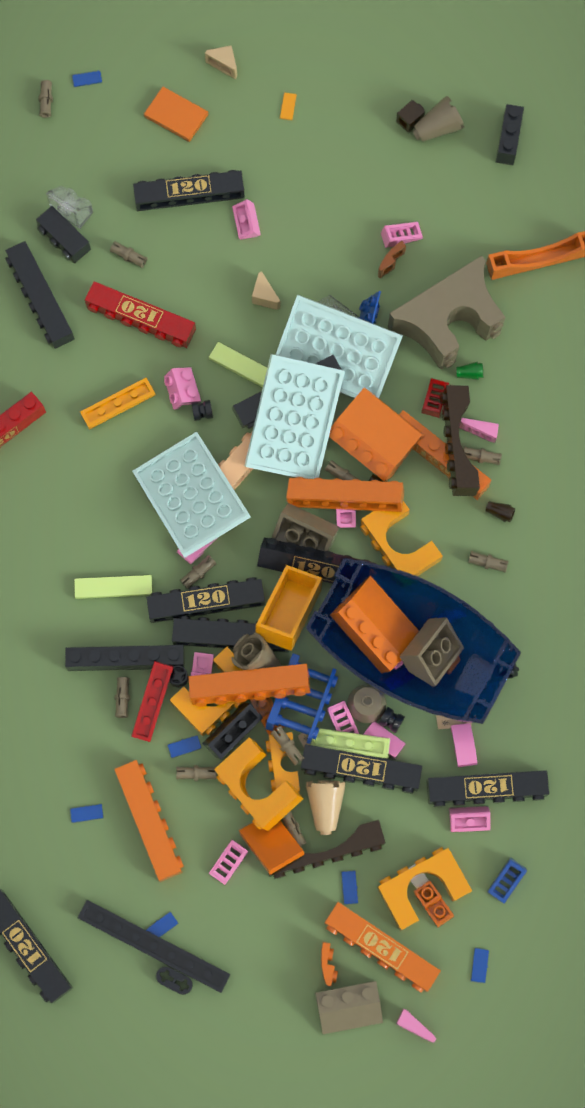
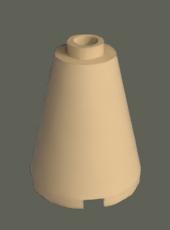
(325, 803)

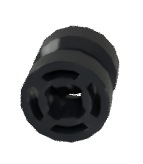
(202, 410)
(177, 673)
(391, 720)

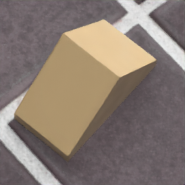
(223, 60)
(264, 294)

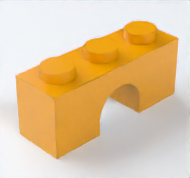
(280, 774)

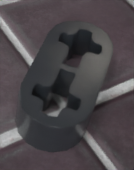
(172, 985)

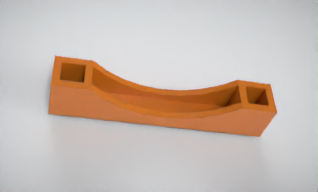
(514, 262)

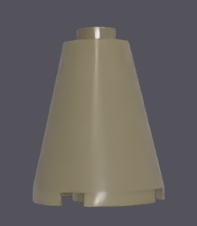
(438, 121)
(254, 653)

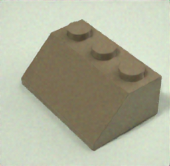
(304, 529)
(432, 651)
(349, 1007)

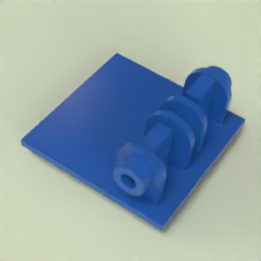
(370, 308)

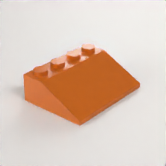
(374, 434)
(375, 624)

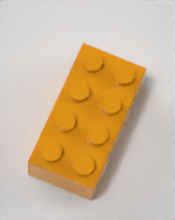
(289, 607)

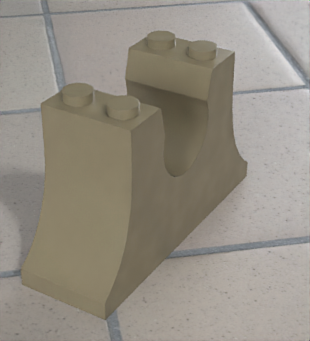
(455, 298)

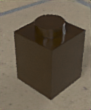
(410, 115)

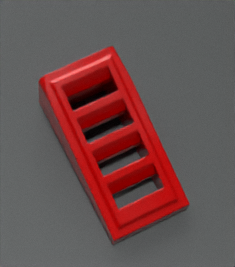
(429, 410)

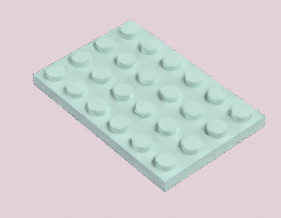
(359, 346)
(294, 417)
(191, 494)

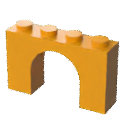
(415, 563)
(206, 717)
(234, 772)
(440, 865)

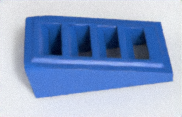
(522, 870)

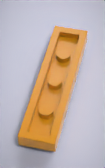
(117, 403)

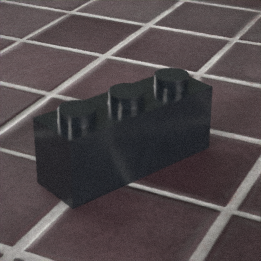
(509, 134)
(63, 234)
(232, 730)

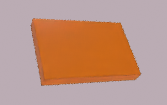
(176, 114)
(272, 847)

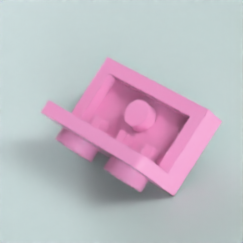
(181, 387)

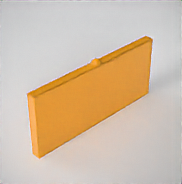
(288, 106)

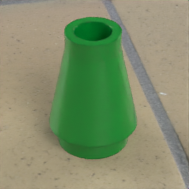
(470, 371)

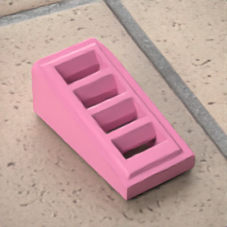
(390, 237)
(480, 428)
(342, 705)
(237, 847)
(411, 1024)

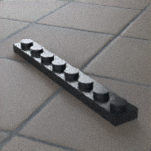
(154, 946)

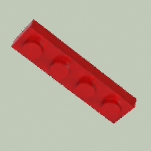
(152, 701)

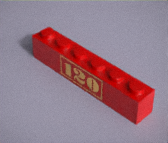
(140, 314)
(19, 417)

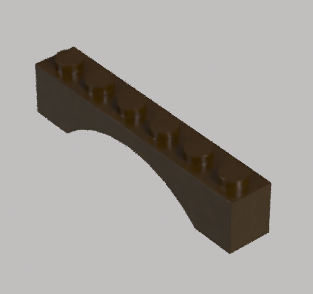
(464, 476)
(365, 837)

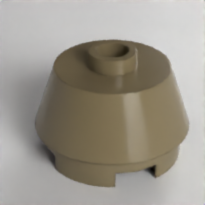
(366, 704)

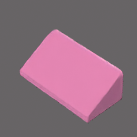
(246, 220)
(396, 744)
(469, 819)

